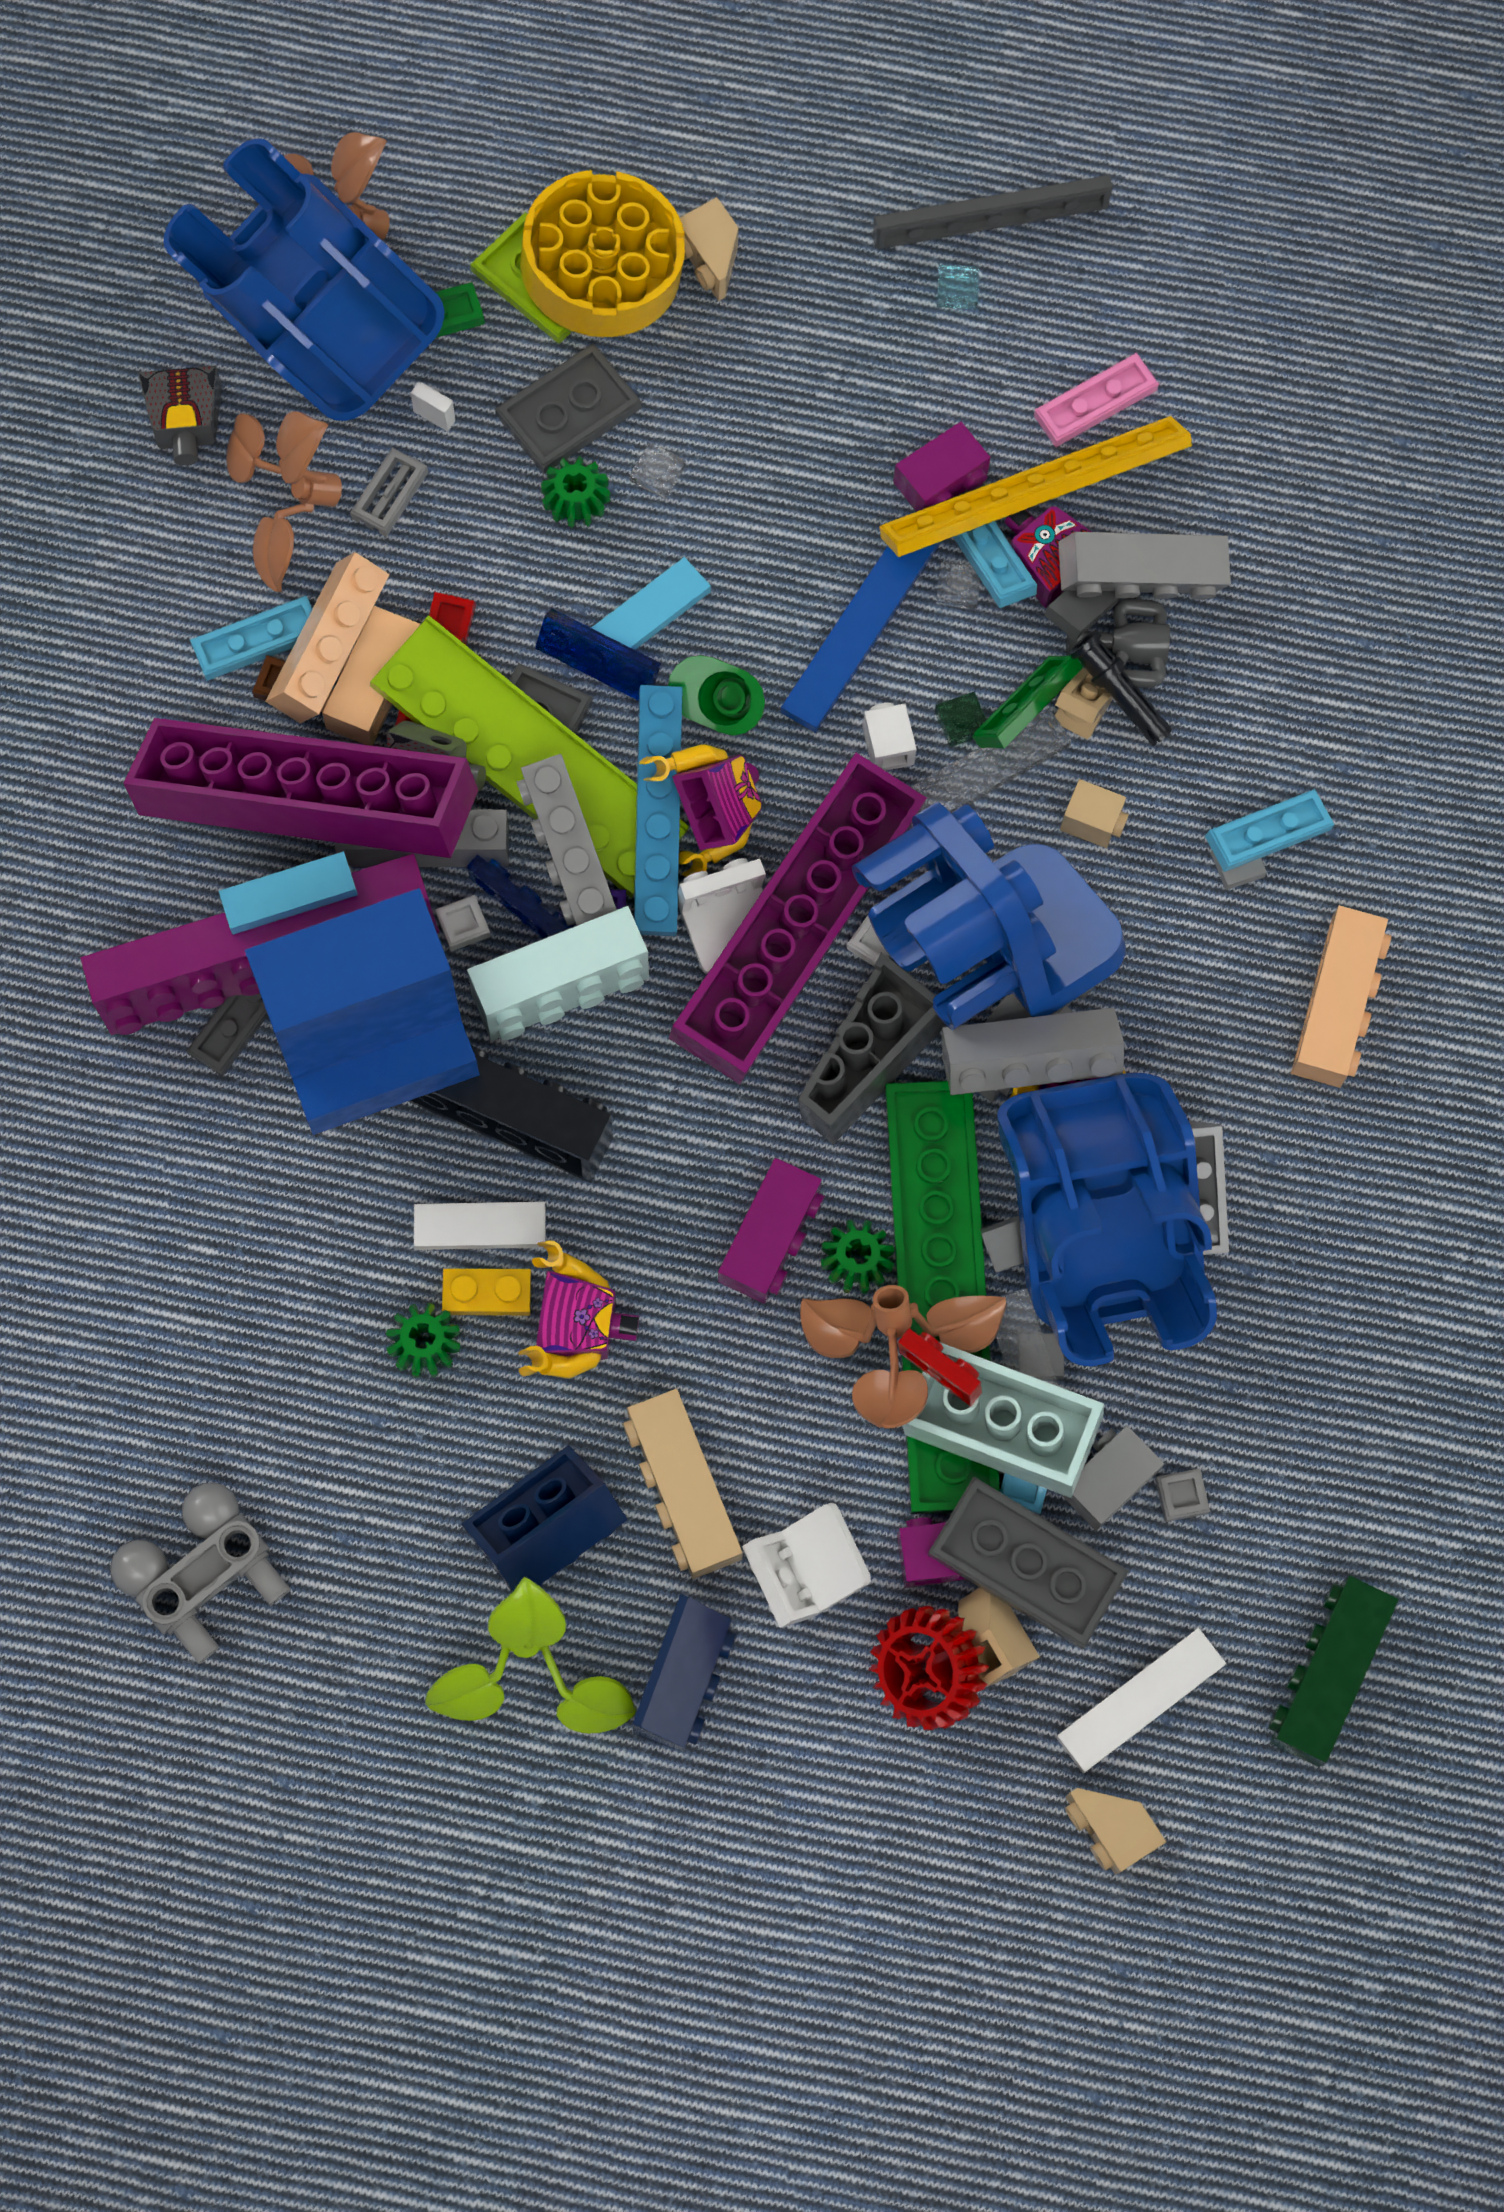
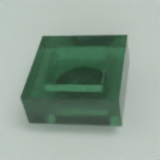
(960, 718)

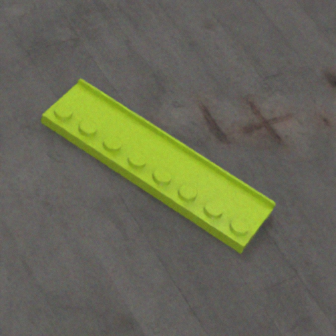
(460, 694)

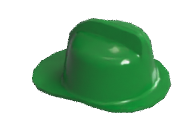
(718, 694)

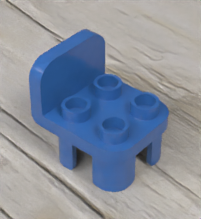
(309, 285)
(1022, 915)
(1109, 1212)

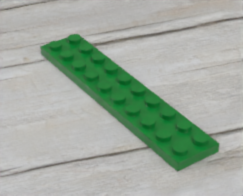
(935, 1247)

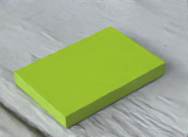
(501, 271)

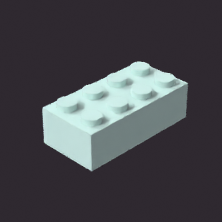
(559, 974)
(1013, 1425)

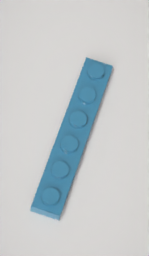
(657, 813)

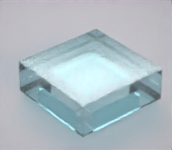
(957, 286)

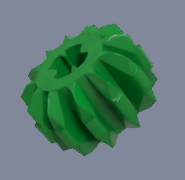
(576, 504)
(846, 1267)
(407, 1348)

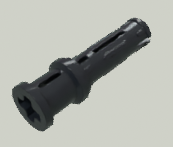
(1109, 673)

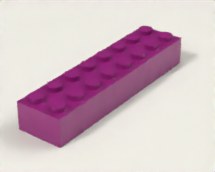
(302, 787)
(794, 920)
(206, 963)

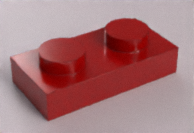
(927, 1355)

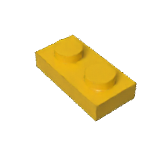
(487, 1292)

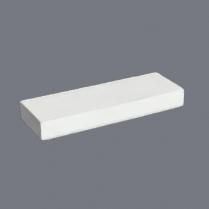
(479, 1225)

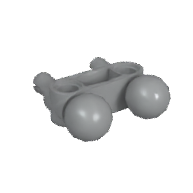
(142, 1568)

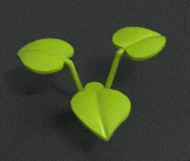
(525, 1624)

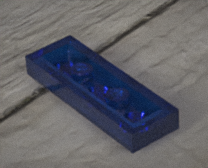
(596, 654)
(520, 902)

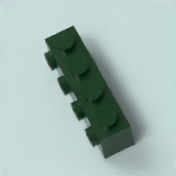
(1333, 1670)

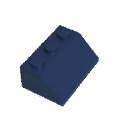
(545, 1520)
(684, 1675)

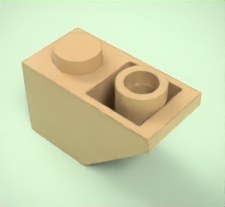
(711, 245)
(1000, 1633)
(1116, 1825)

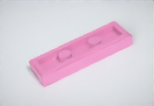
(1096, 400)

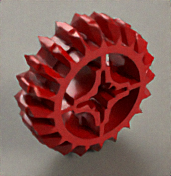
(943, 1666)

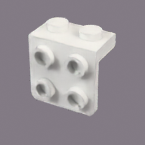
(717, 905)
(807, 1565)

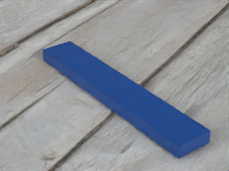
(854, 636)

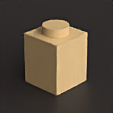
(1094, 814)

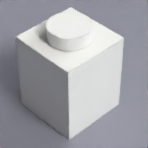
(889, 736)

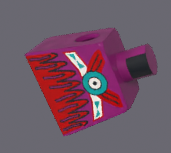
(1039, 547)

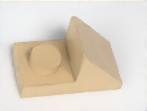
(1082, 705)

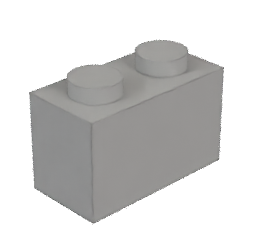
(1113, 1476)

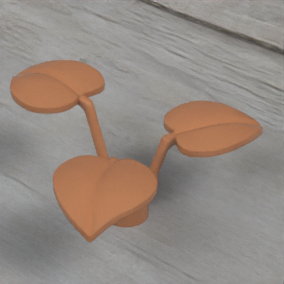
(352, 168)
(296, 446)
(896, 1397)

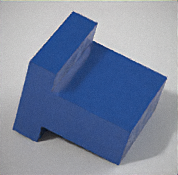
(364, 1010)

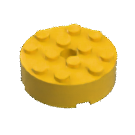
(602, 253)

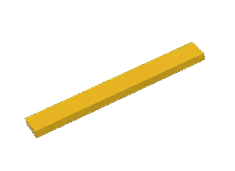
(1035, 486)

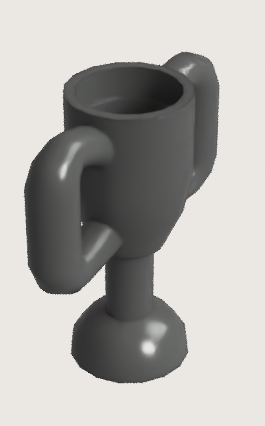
(1137, 641)

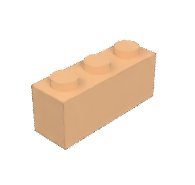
(353, 705)

